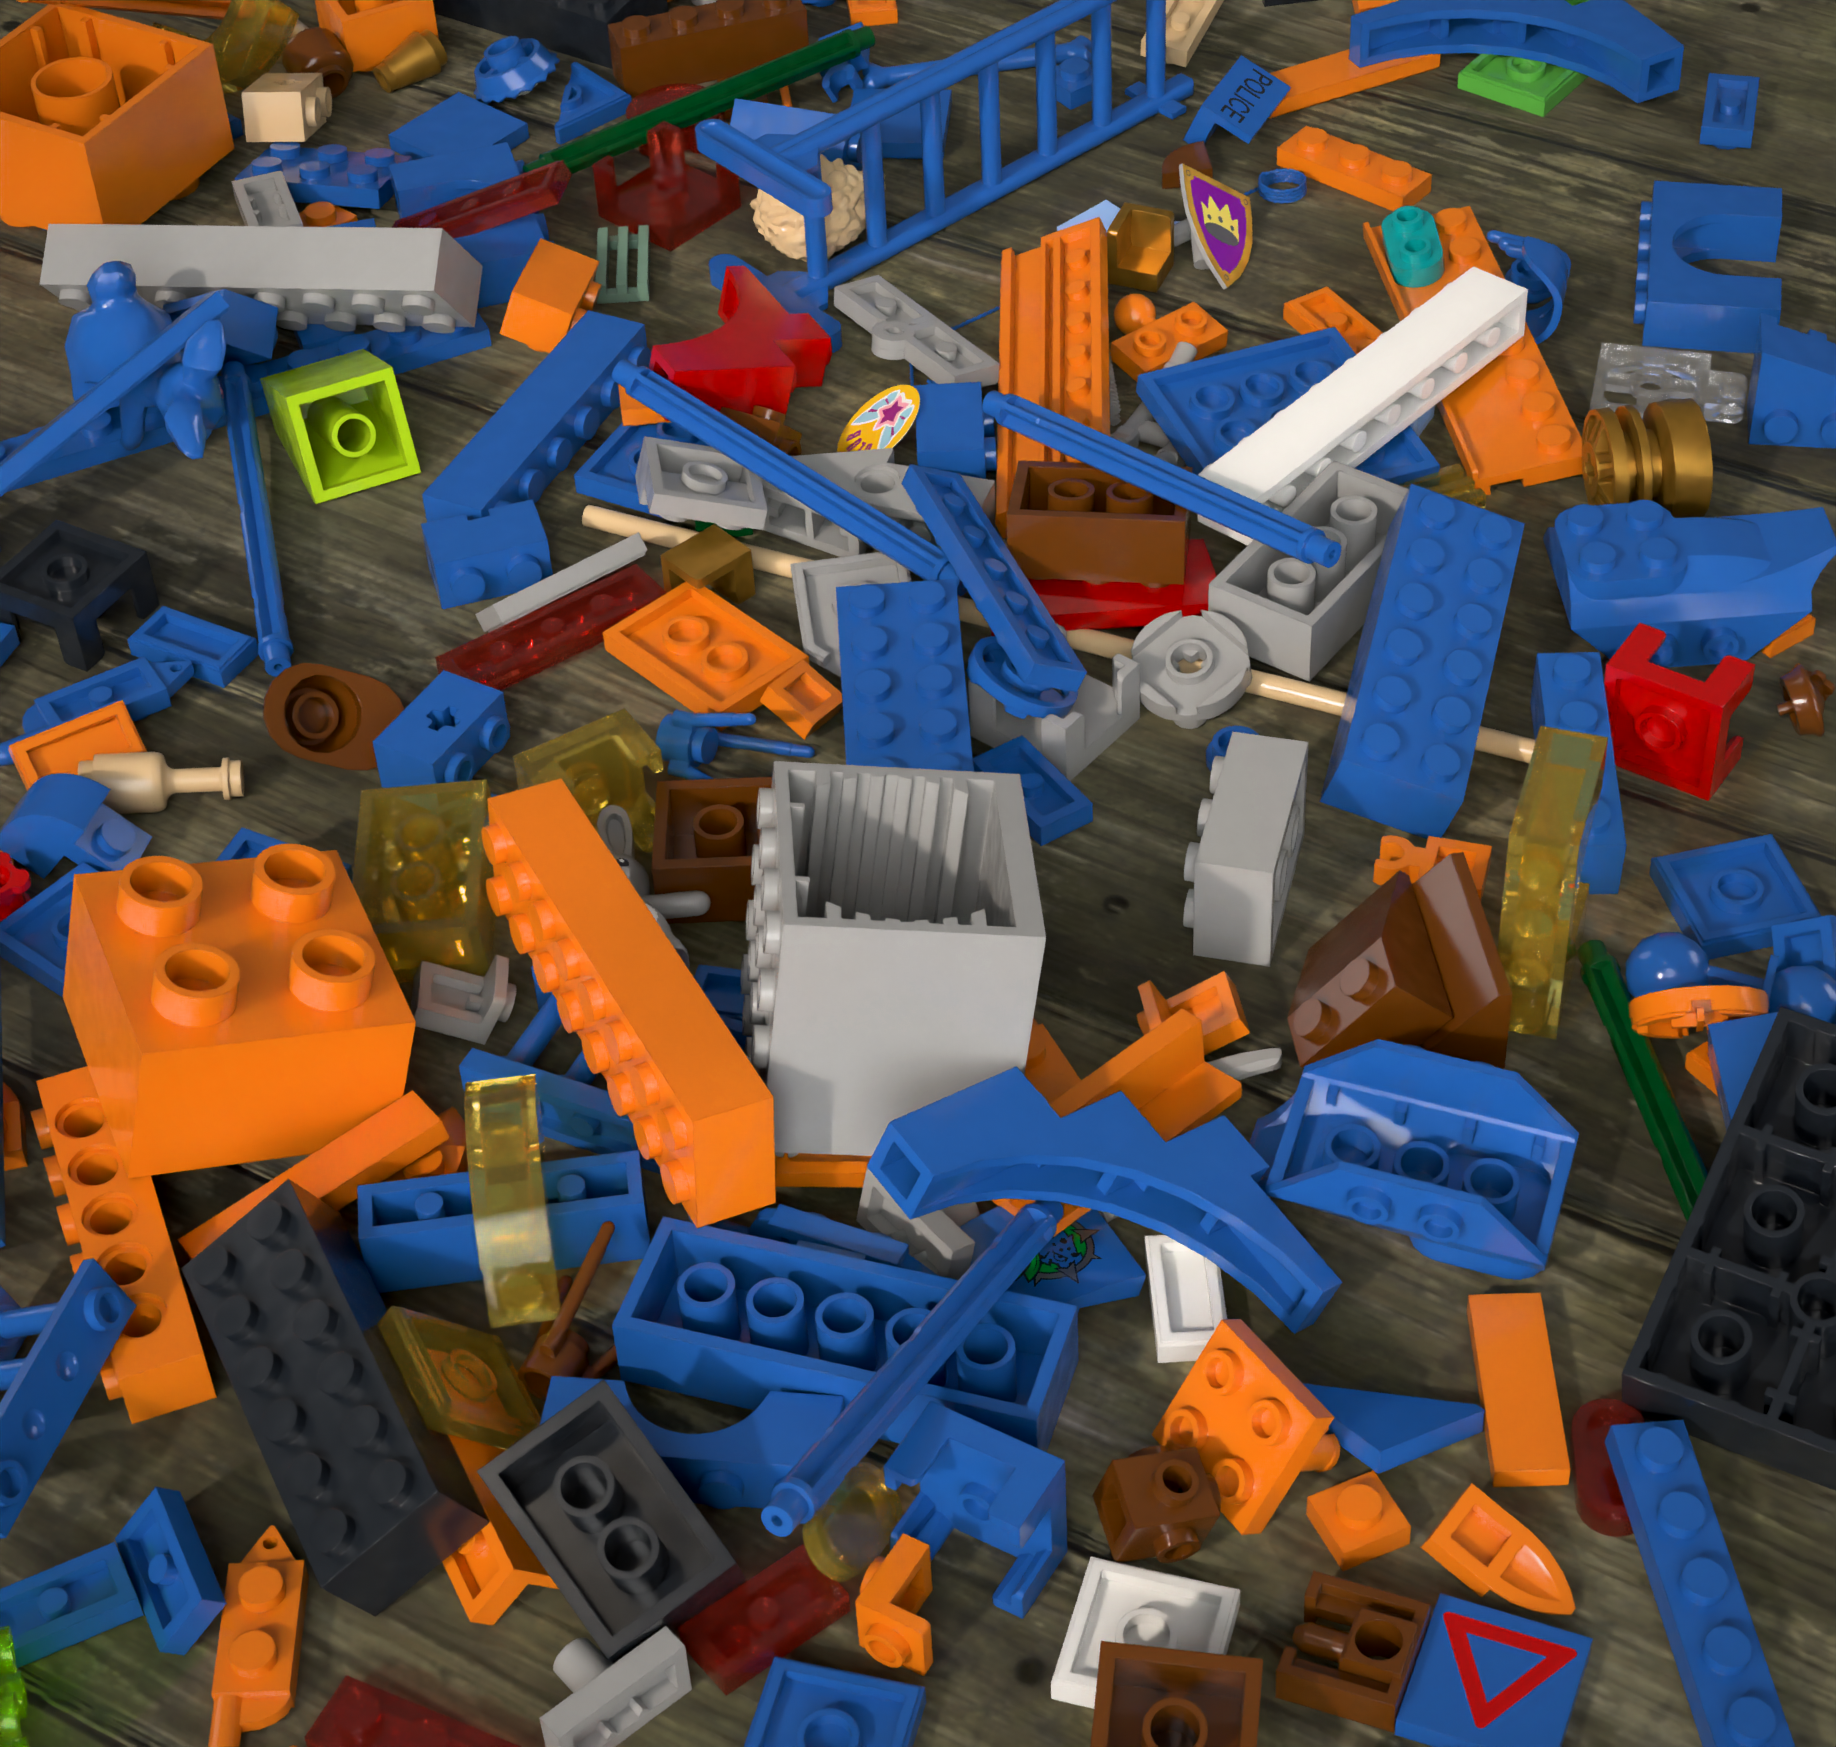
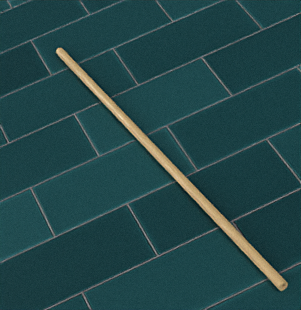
(1084, 640)

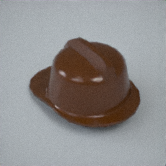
(329, 714)

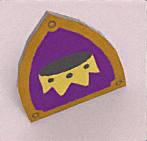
(1216, 225)

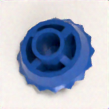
(512, 68)

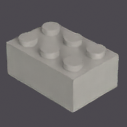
(1246, 848)

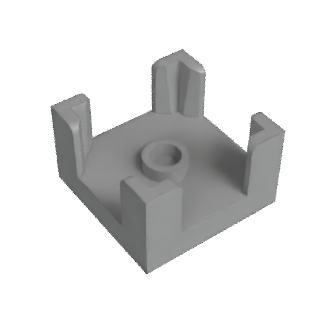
(1086, 731)

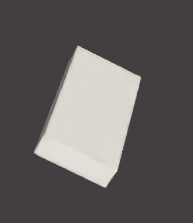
(1183, 1298)

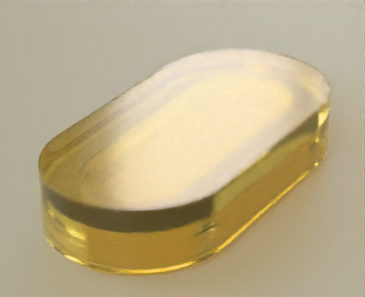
(852, 1524)

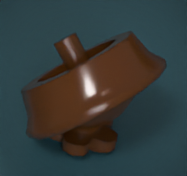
(1805, 699)

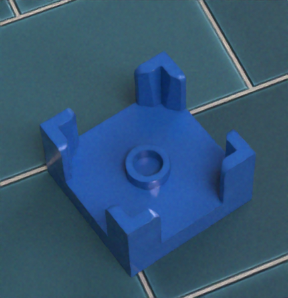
(987, 1489)

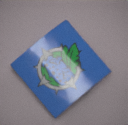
(1076, 1267)

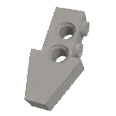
(868, 476)

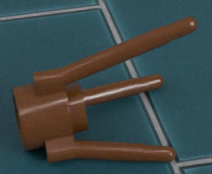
(557, 1348)

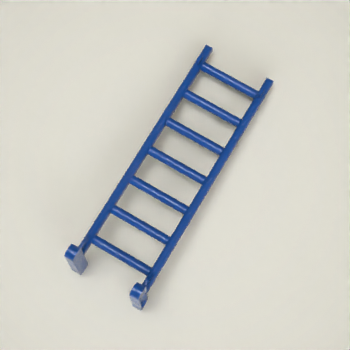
(791, 164)

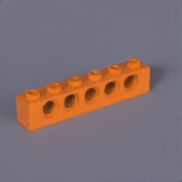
(121, 1225)

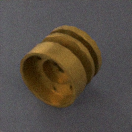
(1649, 458)

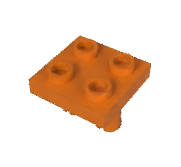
(1249, 1425)

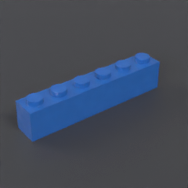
(541, 421)

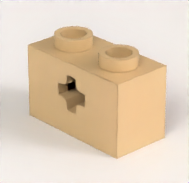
(285, 107)

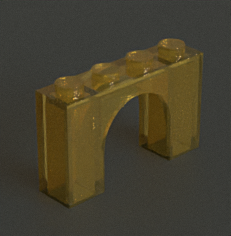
(1542, 885)

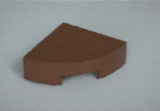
(1192, 155)

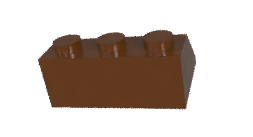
(1467, 965)

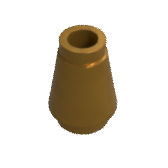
(412, 61)

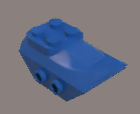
(1701, 580)
(1427, 1151)

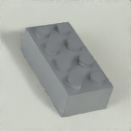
(1302, 611)

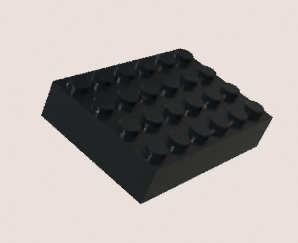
(1749, 1298)

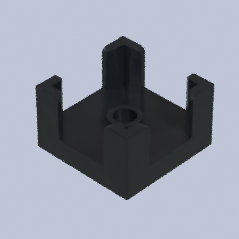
(71, 580)

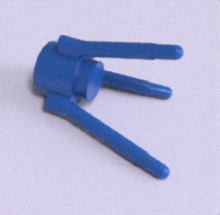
(689, 741)

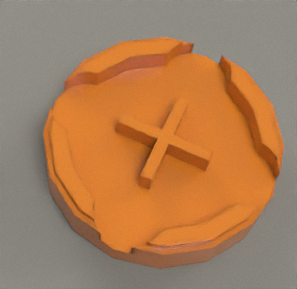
(1677, 1009)

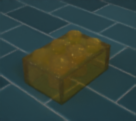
(426, 875)

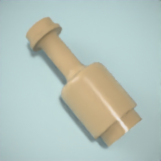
(145, 782)

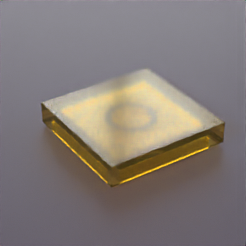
(459, 1378)

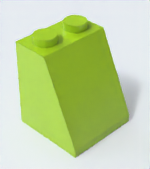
(342, 424)

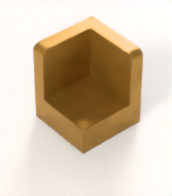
(1140, 247)
(714, 560)

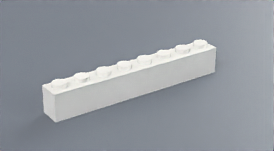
(1375, 392)

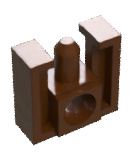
(1380, 1626)

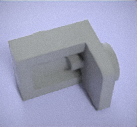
(461, 1001)

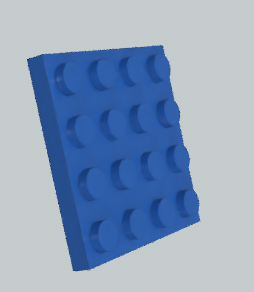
(1229, 396)

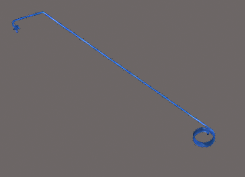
(1265, 192)

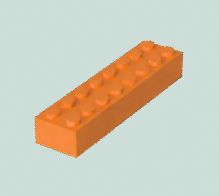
(632, 1004)

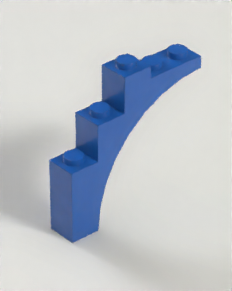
(1593, 38)
(1107, 1157)

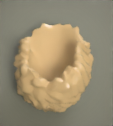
(785, 226)

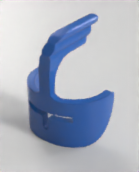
(1550, 266)

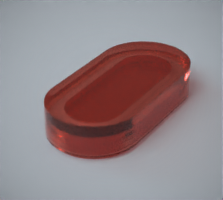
(1595, 1484)

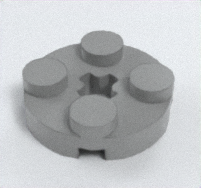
(1197, 695)

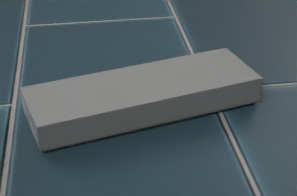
(561, 583)

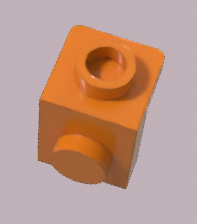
(1212, 1001)
(889, 1604)

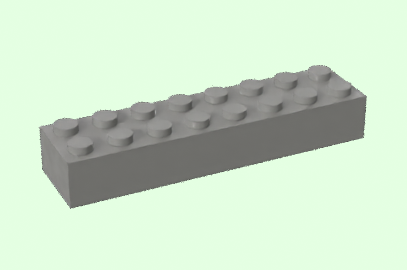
(307, 272)

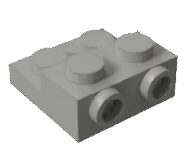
(698, 484)

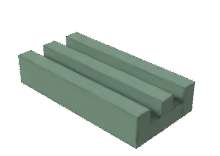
(622, 243)

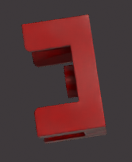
(1671, 722)

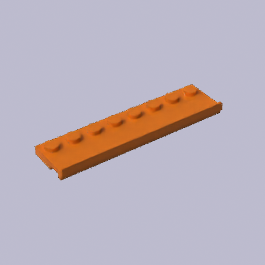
(1053, 342)
(1510, 412)

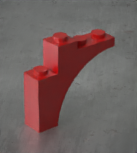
(750, 358)

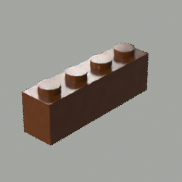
(704, 42)

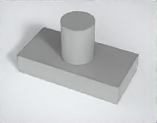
(266, 201)
(932, 1238)
(616, 1698)

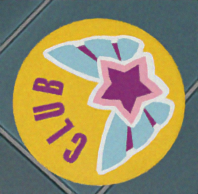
(881, 420)

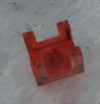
(668, 194)

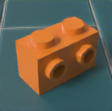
(550, 296)

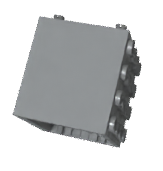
(886, 945)

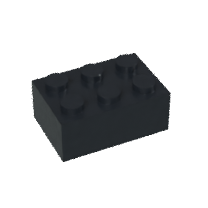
(611, 1523)

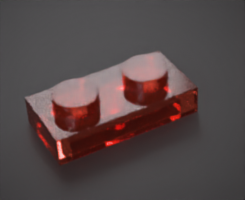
(763, 1620)

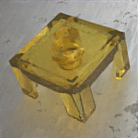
(601, 769)

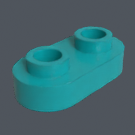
(1412, 247)

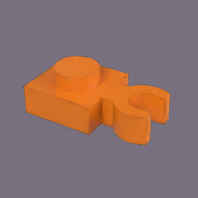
(1402, 855)

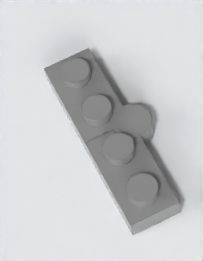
(912, 333)

